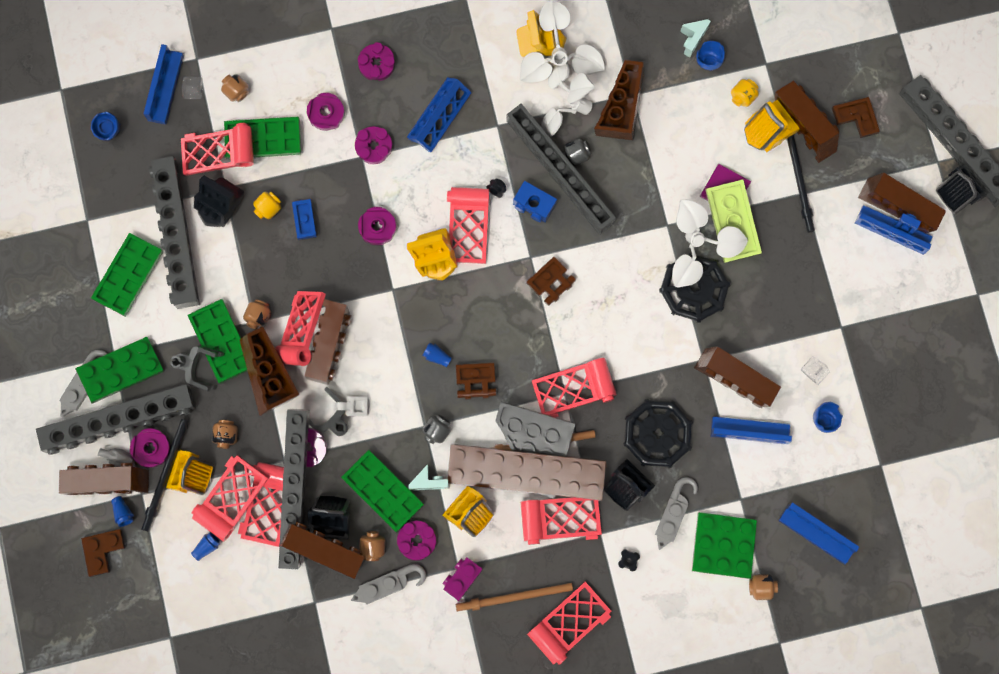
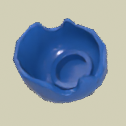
(710, 55)
(105, 126)
(827, 417)

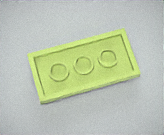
(731, 208)

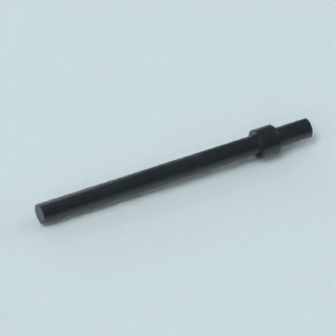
(806, 211)
(152, 511)

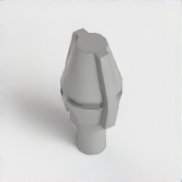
(116, 456)

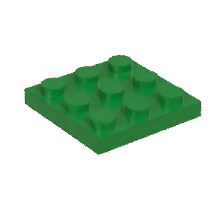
(724, 545)

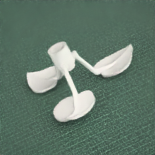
(536, 67)
(578, 89)
(689, 219)

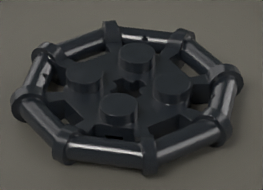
(699, 297)
(666, 441)

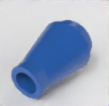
(436, 354)
(122, 513)
(206, 545)

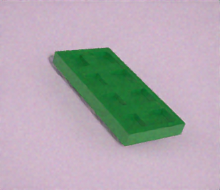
(271, 136)
(127, 274)
(218, 332)
(119, 370)
(382, 491)

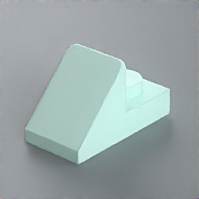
(695, 32)
(422, 482)

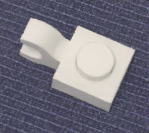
(355, 406)

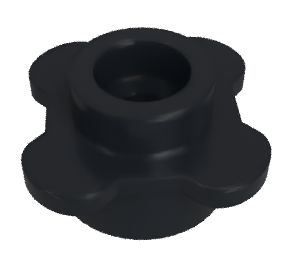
(497, 187)
(629, 555)

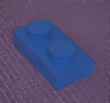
(304, 219)
(907, 223)

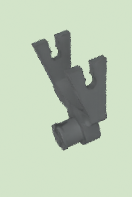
(188, 363)
(333, 421)

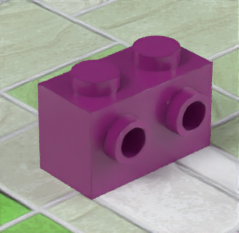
(462, 579)

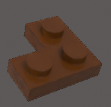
(860, 112)
(97, 546)

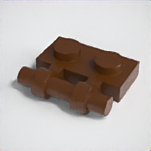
(546, 277)
(475, 374)

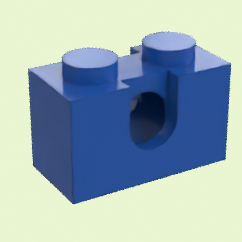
(531, 193)

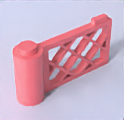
(239, 143)
(469, 200)
(294, 351)
(597, 376)
(275, 482)
(215, 519)
(535, 523)
(551, 642)

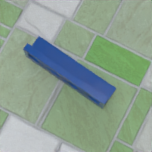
(163, 85)
(435, 109)
(883, 226)
(750, 430)
(818, 533)

